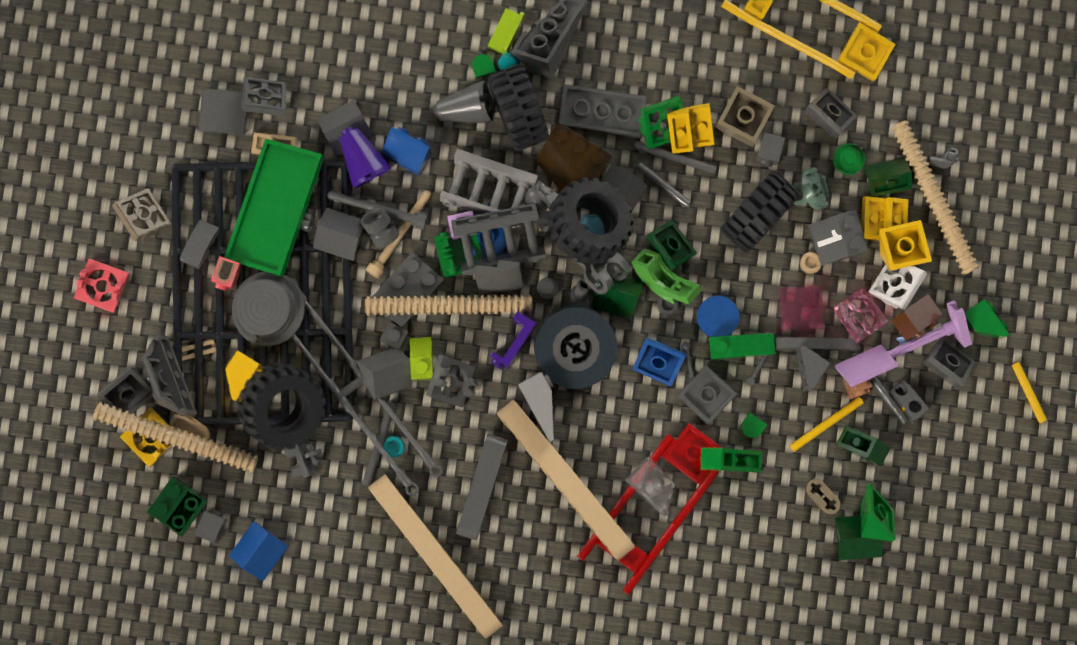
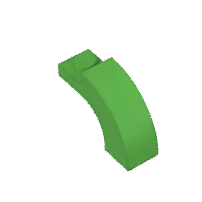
(662, 280)

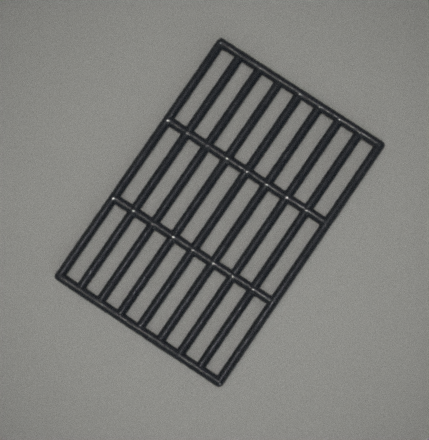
(221, 335)

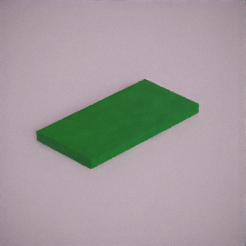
(274, 207)

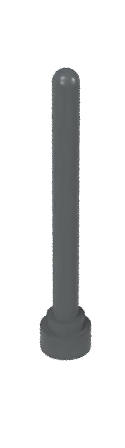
(418, 219)

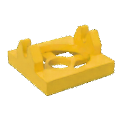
(149, 458)

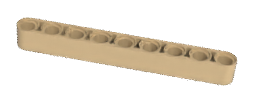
(565, 480)
(435, 556)

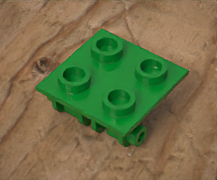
(452, 253)

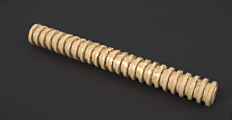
(935, 197)
(441, 305)
(175, 437)

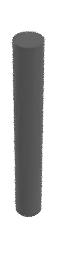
(663, 184)

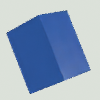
(658, 361)
(258, 551)

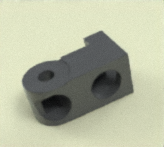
(909, 401)

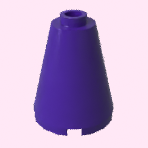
(361, 157)

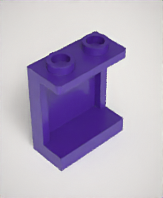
(528, 327)

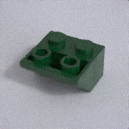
(177, 506)

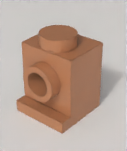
(859, 389)

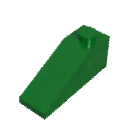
(741, 346)
(731, 460)

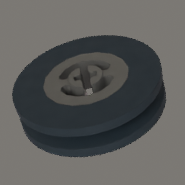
(561, 367)

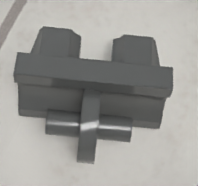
(306, 460)

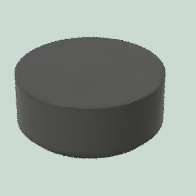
(667, 308)

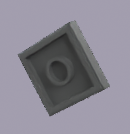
(707, 394)

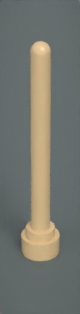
(376, 268)

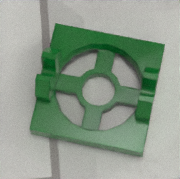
(652, 141)

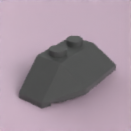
(166, 377)

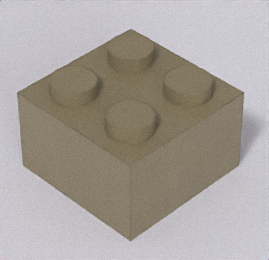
(744, 116)

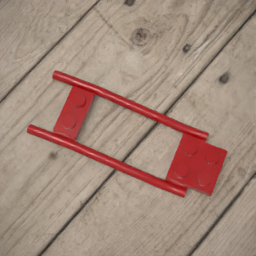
(685, 456)

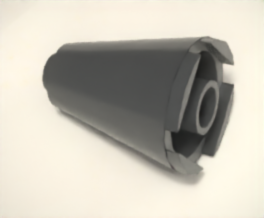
(467, 105)

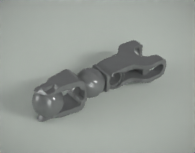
(592, 274)

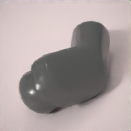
(946, 160)

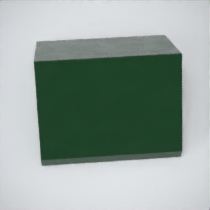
(671, 245)
(620, 298)
(851, 544)

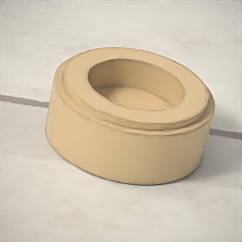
(810, 263)

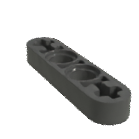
(819, 344)

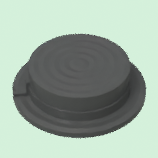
(268, 309)

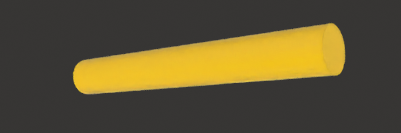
(1029, 392)

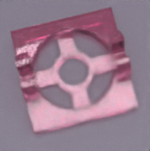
(842, 312)

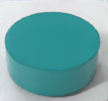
(507, 60)
(394, 446)

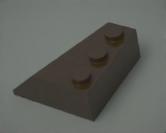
(571, 157)

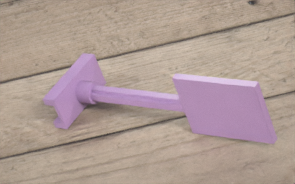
(878, 360)

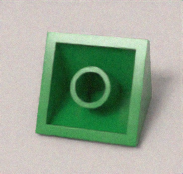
(877, 516)

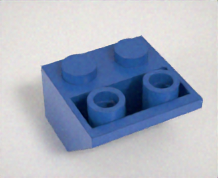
(406, 151)

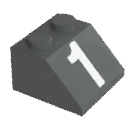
(838, 238)

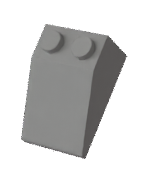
(539, 398)

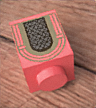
(226, 274)

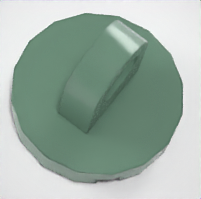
(813, 188)

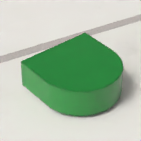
(482, 66)
(752, 426)

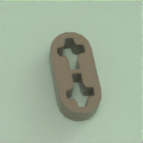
(818, 500)

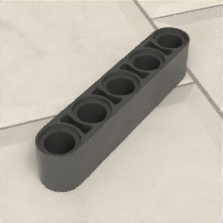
(482, 486)

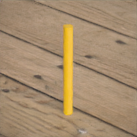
(826, 424)

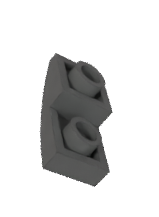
(198, 244)

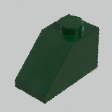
(863, 445)

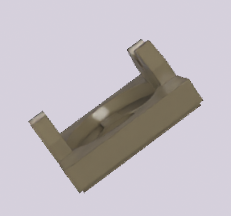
(133, 200)

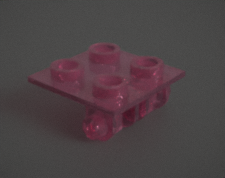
(801, 308)

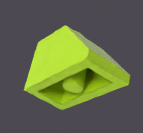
(421, 358)

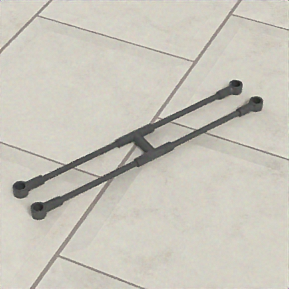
(341, 397)

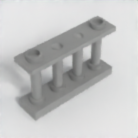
(485, 168)

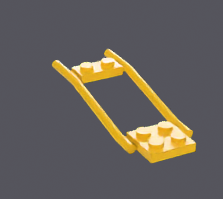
(863, 53)

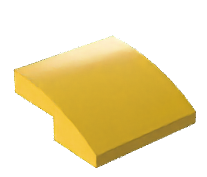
(690, 128)
(882, 213)

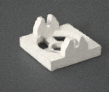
(902, 302)

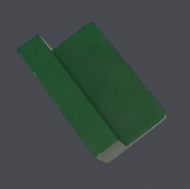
(888, 177)

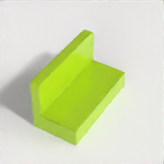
(506, 31)

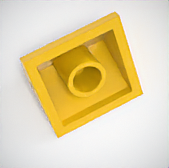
(904, 245)

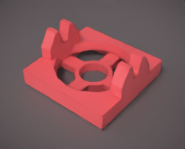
(81, 292)

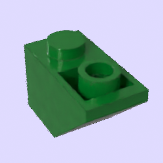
(983, 321)

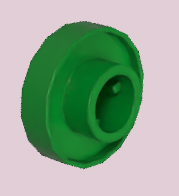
(848, 159)

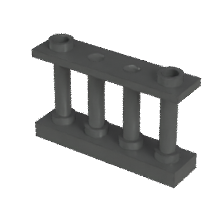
(504, 219)

